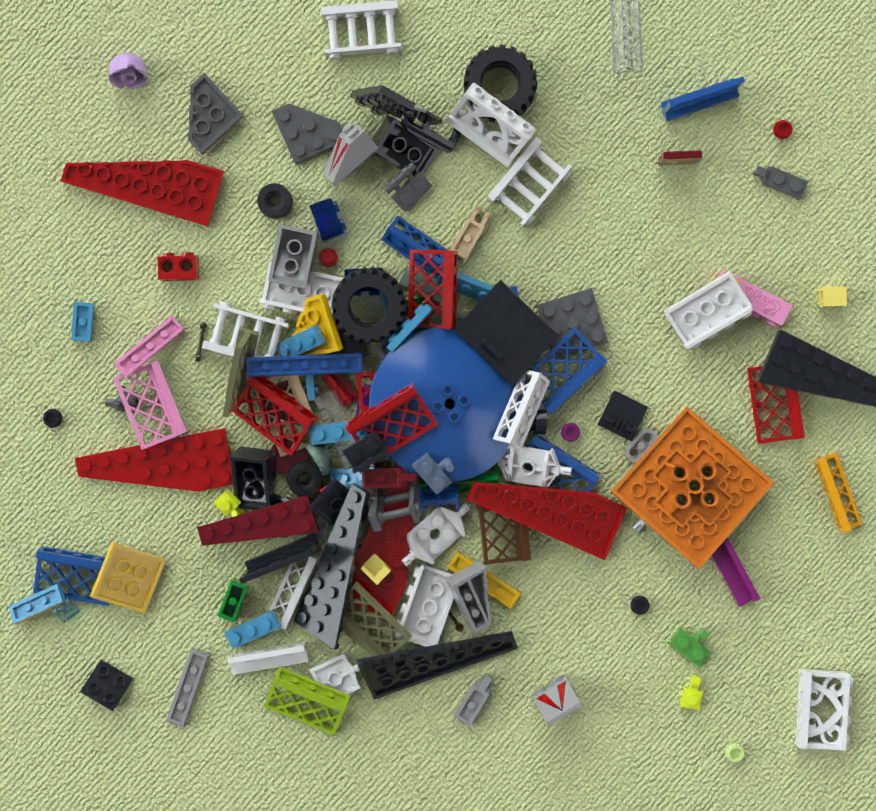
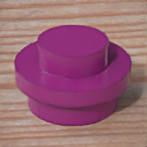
(570, 432)

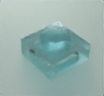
(66, 610)

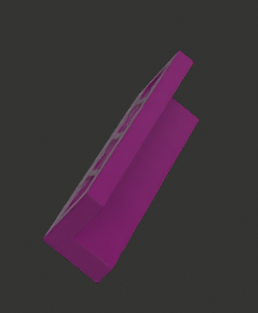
(734, 574)

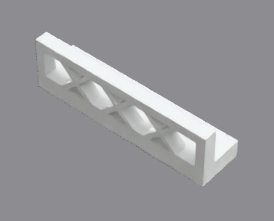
(525, 409)
(288, 612)
(268, 658)

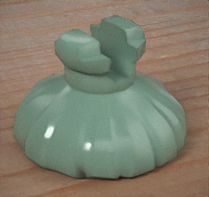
(321, 456)

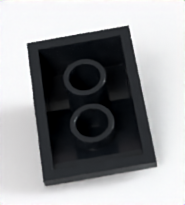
(401, 147)
(253, 477)

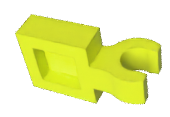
(228, 504)
(691, 695)

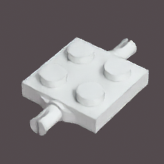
(337, 674)

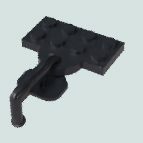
(385, 101)

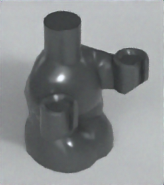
(118, 405)

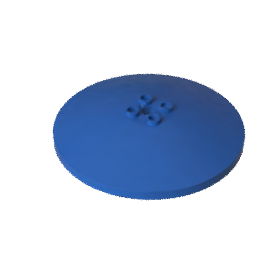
(441, 369)

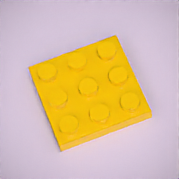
(128, 577)

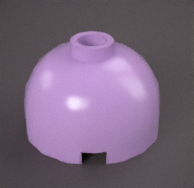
(127, 70)

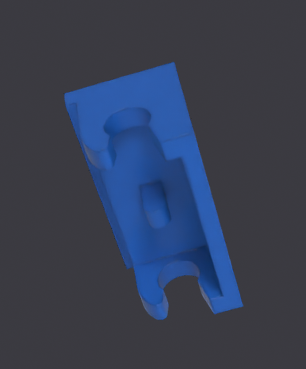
(447, 496)

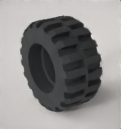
(512, 61)
(368, 331)

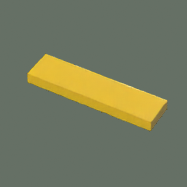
(497, 588)

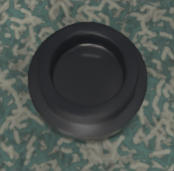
(52, 418)
(639, 605)

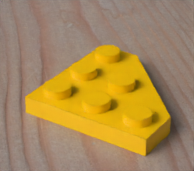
(319, 313)

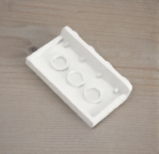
(293, 298)
(709, 310)
(427, 605)

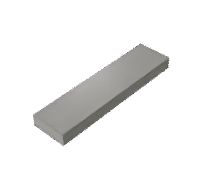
(187, 687)

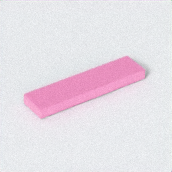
(149, 347)

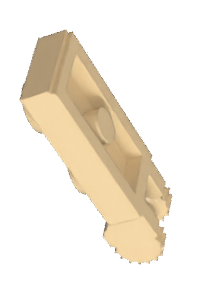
(469, 234)

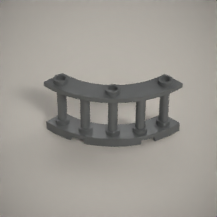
(376, 510)

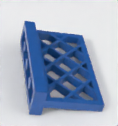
(701, 98)
(577, 379)
(566, 460)
(73, 560)

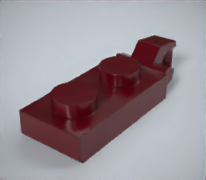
(386, 478)

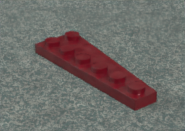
(278, 520)

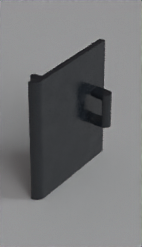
(506, 332)

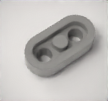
(640, 445)

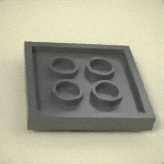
(573, 311)

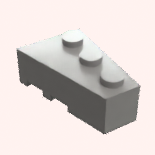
(471, 595)

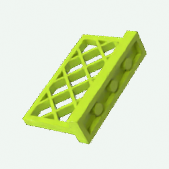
(310, 690)

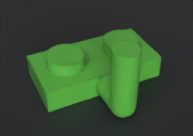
(690, 646)

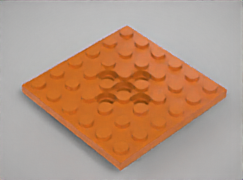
(653, 489)

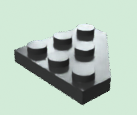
(209, 114)
(306, 131)

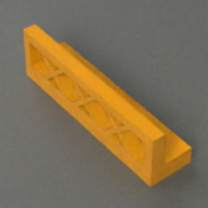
(833, 493)

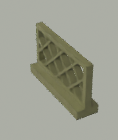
(245, 347)
(361, 632)

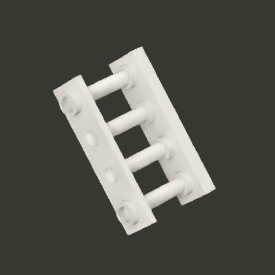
(350, 13)
(523, 165)
(214, 343)

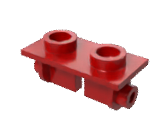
(344, 389)

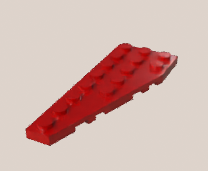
(165, 186)
(182, 463)
(567, 515)
(391, 548)

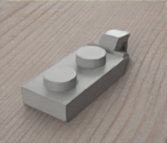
(474, 700)

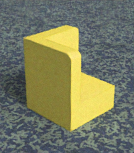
(832, 296)
(375, 569)

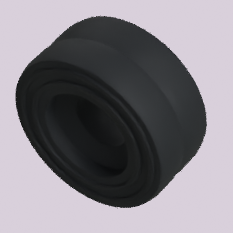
(269, 191)
(304, 489)

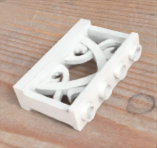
(472, 125)
(806, 688)

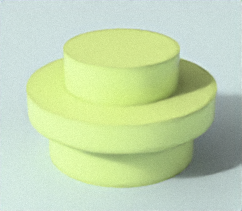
(735, 752)

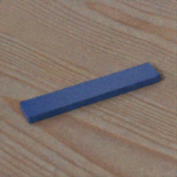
(304, 365)

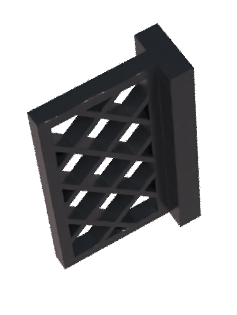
(280, 557)

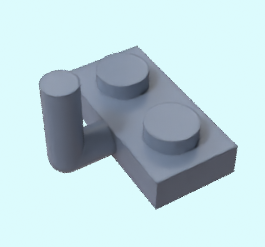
(433, 472)

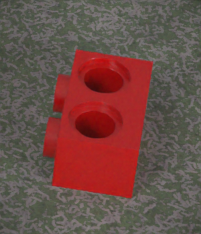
(178, 272)

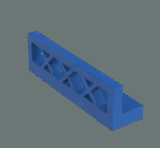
(403, 243)

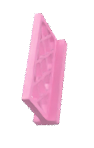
(166, 403)

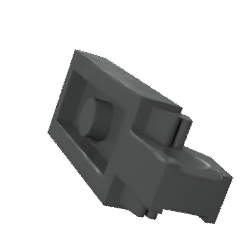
(781, 181)

